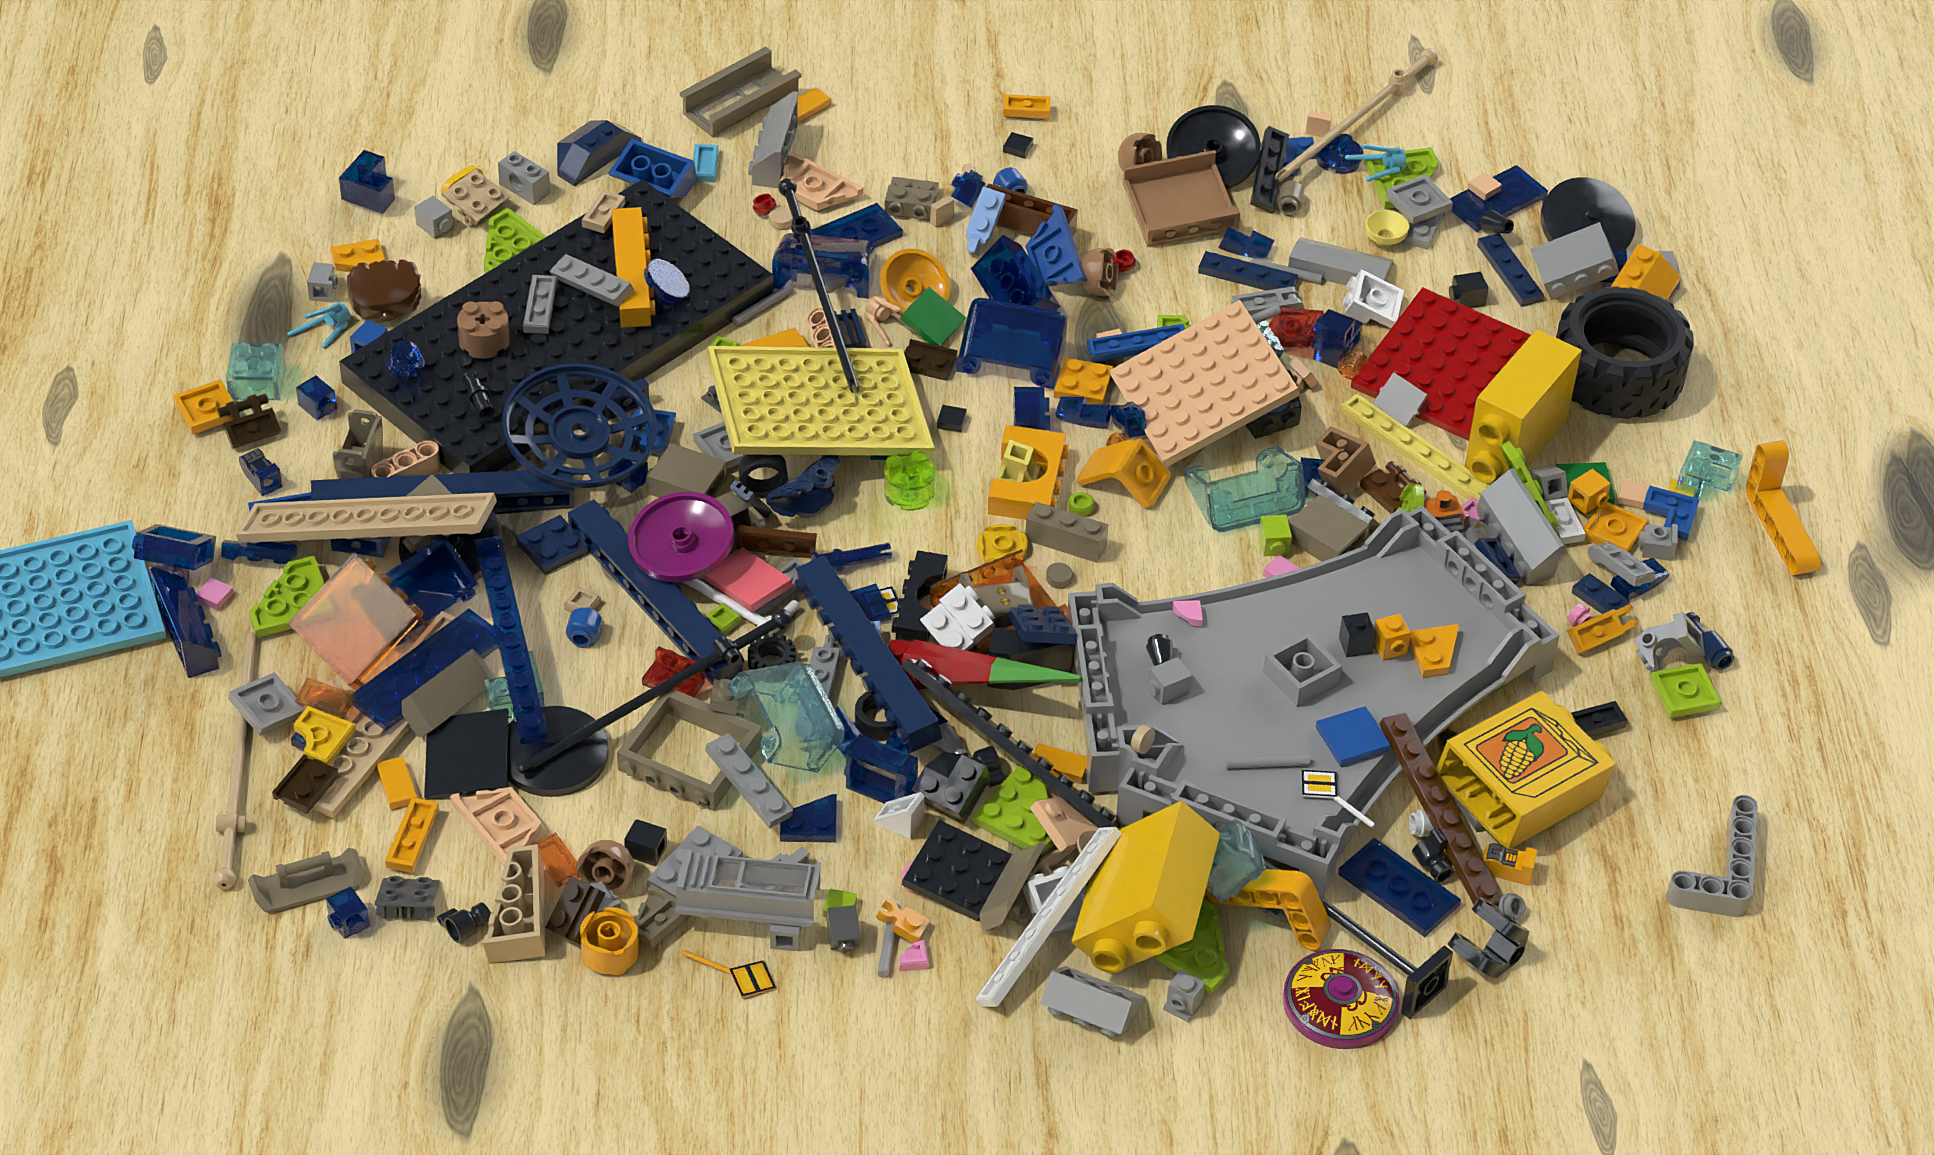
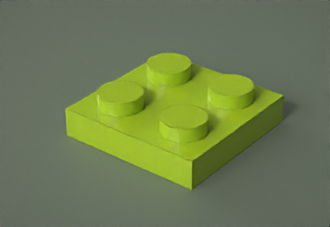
(1685, 690)

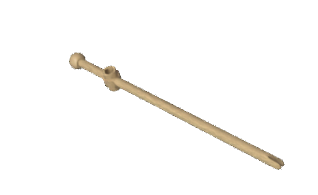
(1396, 86)
(230, 822)

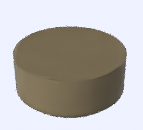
(1059, 575)

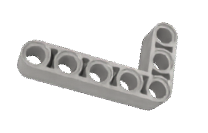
(1730, 893)

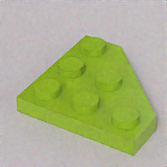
(1418, 163)
(508, 237)
(1515, 460)
(286, 596)
(1009, 811)
(1203, 954)

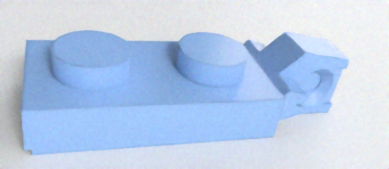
(984, 219)

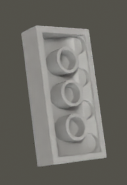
(1336, 262)

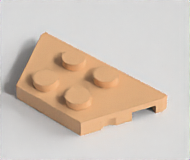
(818, 185)
(499, 819)

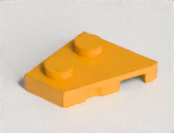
(351, 254)
(1433, 649)

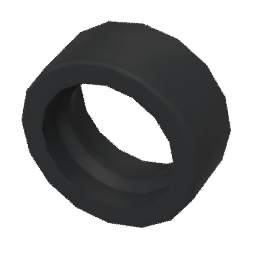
(763, 487)
(871, 728)

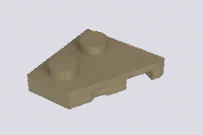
(657, 917)

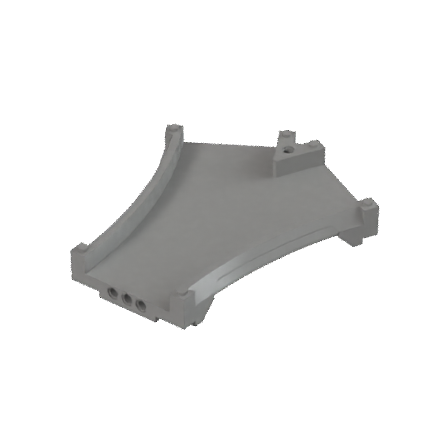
(1276, 665)

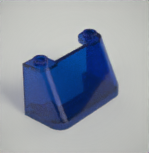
(835, 256)
(1013, 338)
(434, 580)

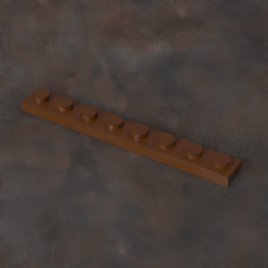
(1440, 808)

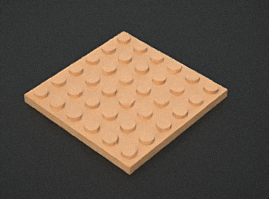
(1205, 382)

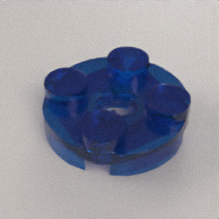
(1330, 157)

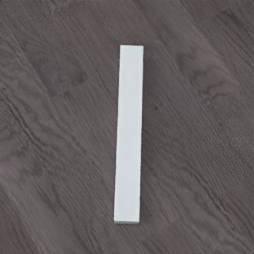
(1048, 917)

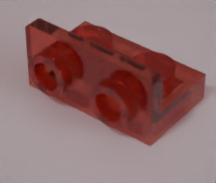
(668, 664)

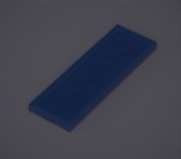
(383, 695)

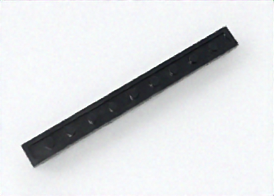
(1019, 750)

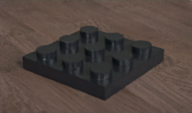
(956, 869)

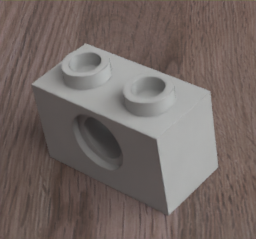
(524, 177)

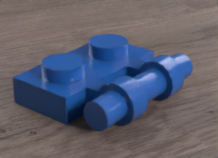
(665, 426)

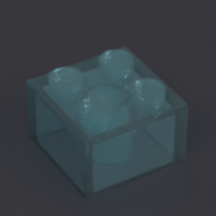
(256, 370)
(1235, 862)

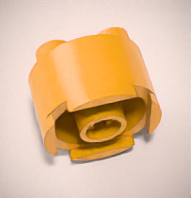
(609, 941)

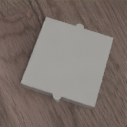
(1400, 399)

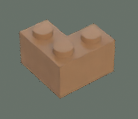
(1345, 459)

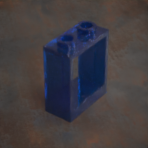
(174, 547)
(884, 757)

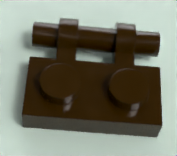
(250, 427)

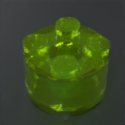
(909, 480)

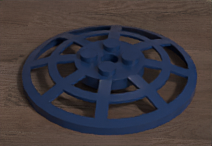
(581, 418)

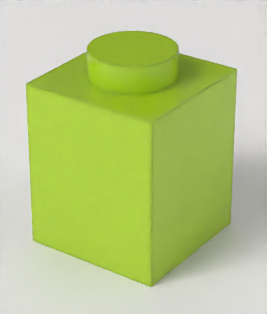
(1275, 535)

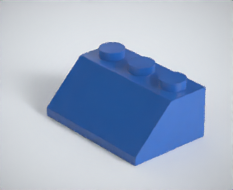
(661, 169)

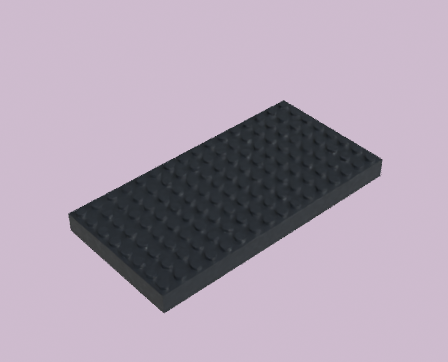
(581, 331)

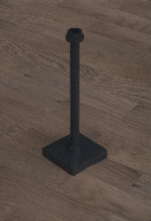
(1422, 982)

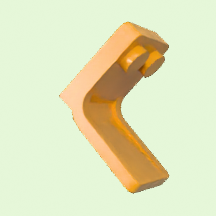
(1132, 465)

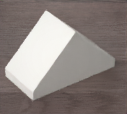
(902, 815)

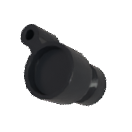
(989, 758)
(1431, 855)
(464, 923)

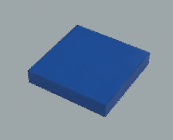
(1352, 736)

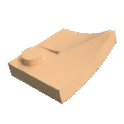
(1062, 822)

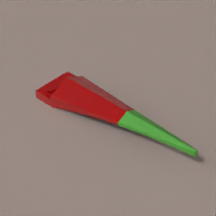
(972, 668)

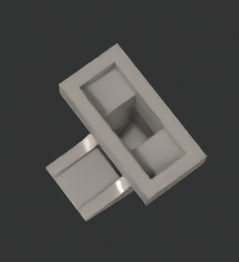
(1671, 635)

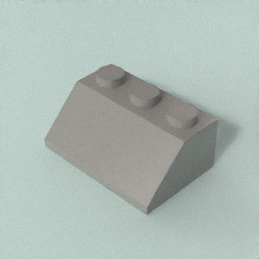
(1575, 261)
(1091, 1000)

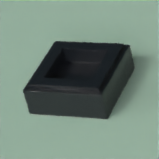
(1018, 145)
(951, 418)

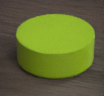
(1081, 504)

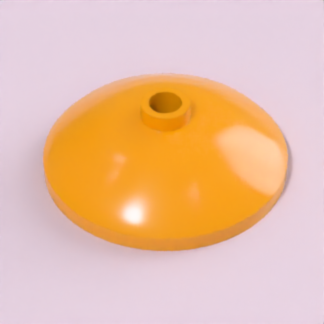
(914, 270)

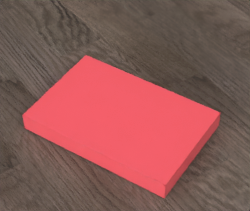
(748, 579)

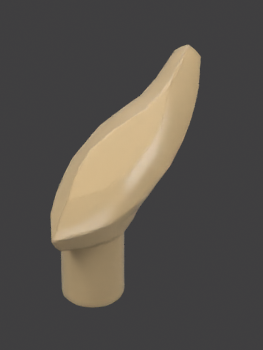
(1043, 866)

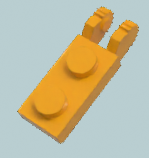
(1600, 629)

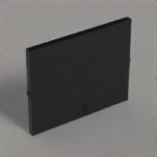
(467, 754)

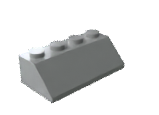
(775, 142)
(1520, 528)

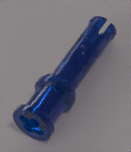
(839, 559)

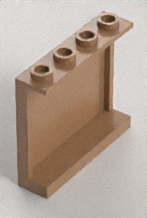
(1179, 198)

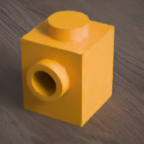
(1589, 491)
(1391, 636)

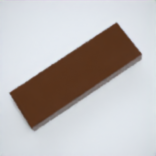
(776, 541)

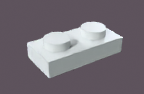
(1570, 527)

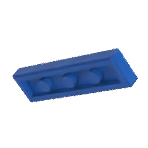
(1129, 343)

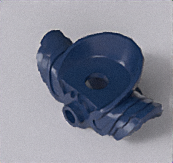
(808, 492)

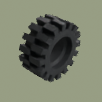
(770, 646)

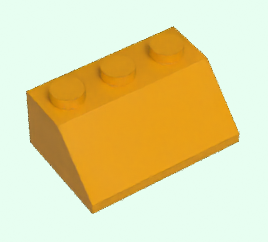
(1649, 272)

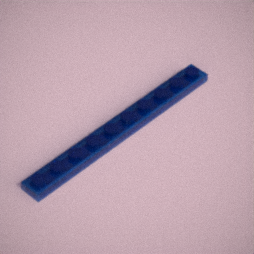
(511, 640)

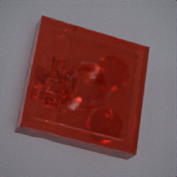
(1295, 327)

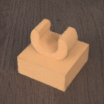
(1302, 374)

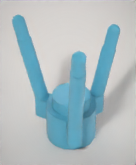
(1393, 159)
(333, 315)

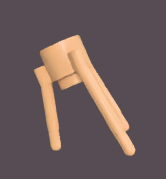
(880, 310)

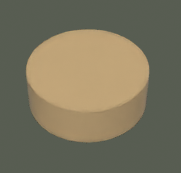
(780, 218)
(1142, 739)

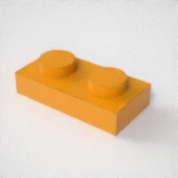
(1026, 106)

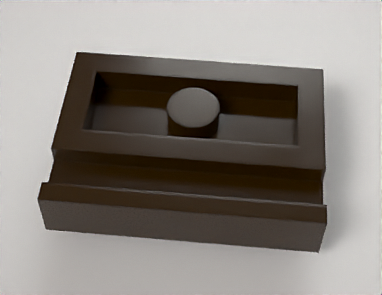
(930, 359)
(305, 784)
(572, 908)

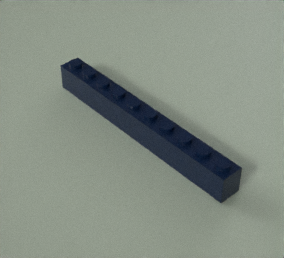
(512, 489)
(658, 599)
(868, 654)

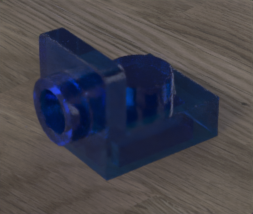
(1310, 471)
(633, 481)

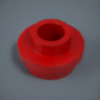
(764, 204)
(1125, 260)

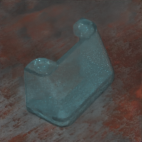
(1244, 498)
(798, 712)

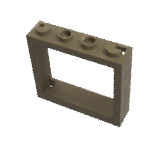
(697, 713)

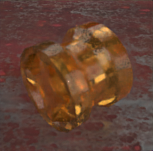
(1352, 363)

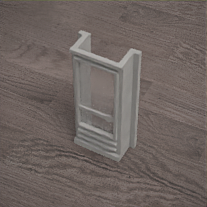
(747, 889)

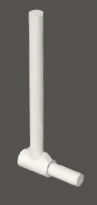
(721, 598)

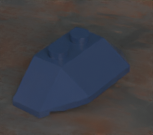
(591, 149)

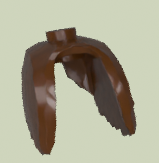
(384, 289)

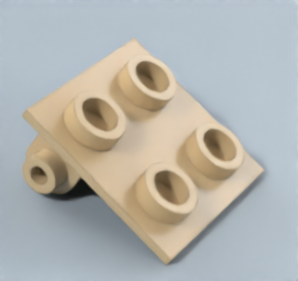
(475, 196)

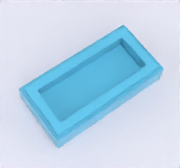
(705, 162)

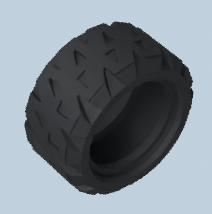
(1634, 320)

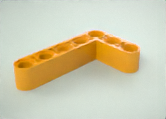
(1775, 510)
(1295, 895)

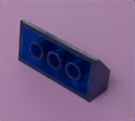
(1011, 276)
(185, 623)

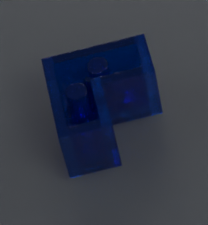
(367, 183)
(1334, 337)

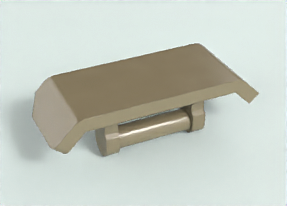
(446, 693)
(307, 881)
(1007, 895)

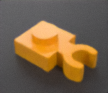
(906, 922)

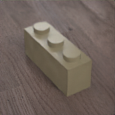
(1066, 532)

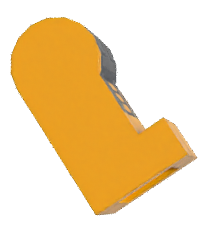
(1510, 863)

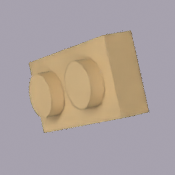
(600, 213)

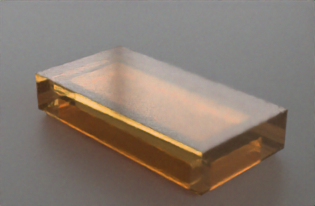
(325, 698)
(557, 859)

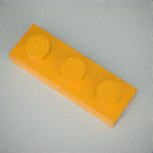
(412, 835)

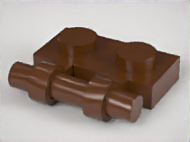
(1384, 486)

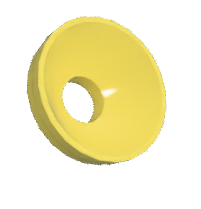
(1388, 223)

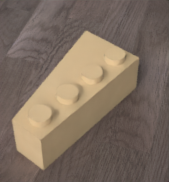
(519, 912)

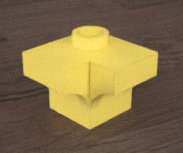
(1018, 463)

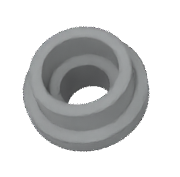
(1512, 905)

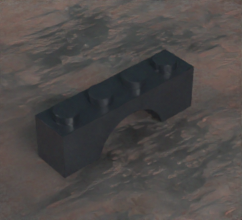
(923, 571)

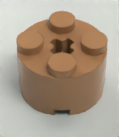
(483, 329)

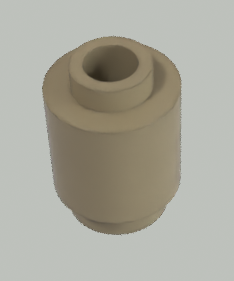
(1290, 197)

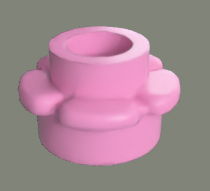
(1579, 615)

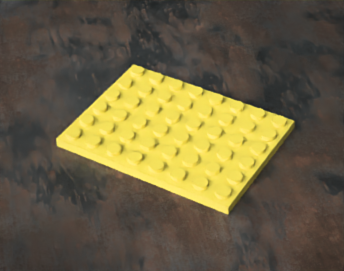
(803, 406)

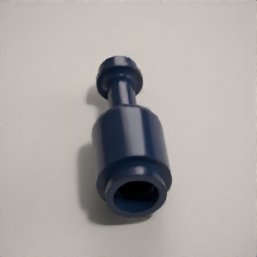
(1717, 651)

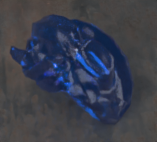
(405, 359)

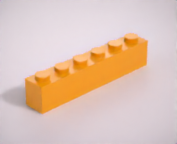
(630, 265)

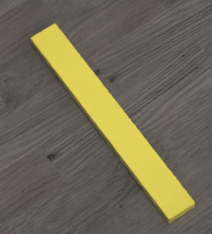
(1413, 447)

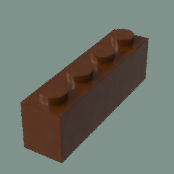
(1027, 212)

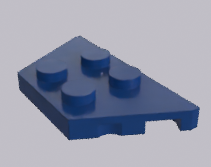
(1055, 251)

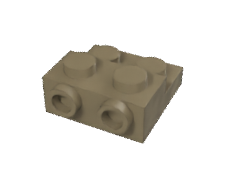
(911, 198)

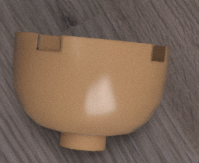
(1138, 150)
(1100, 272)
(607, 863)

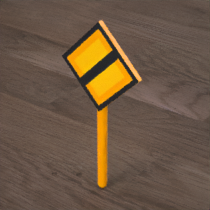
(748, 978)

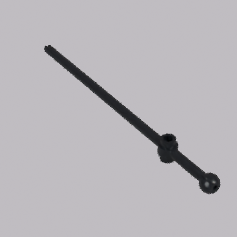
(802, 232)
(725, 651)

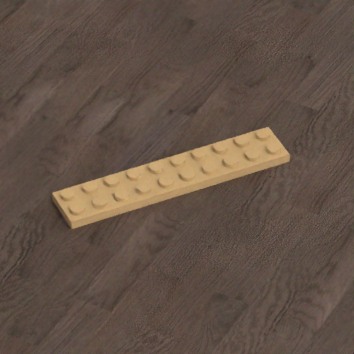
(367, 518)
(367, 746)

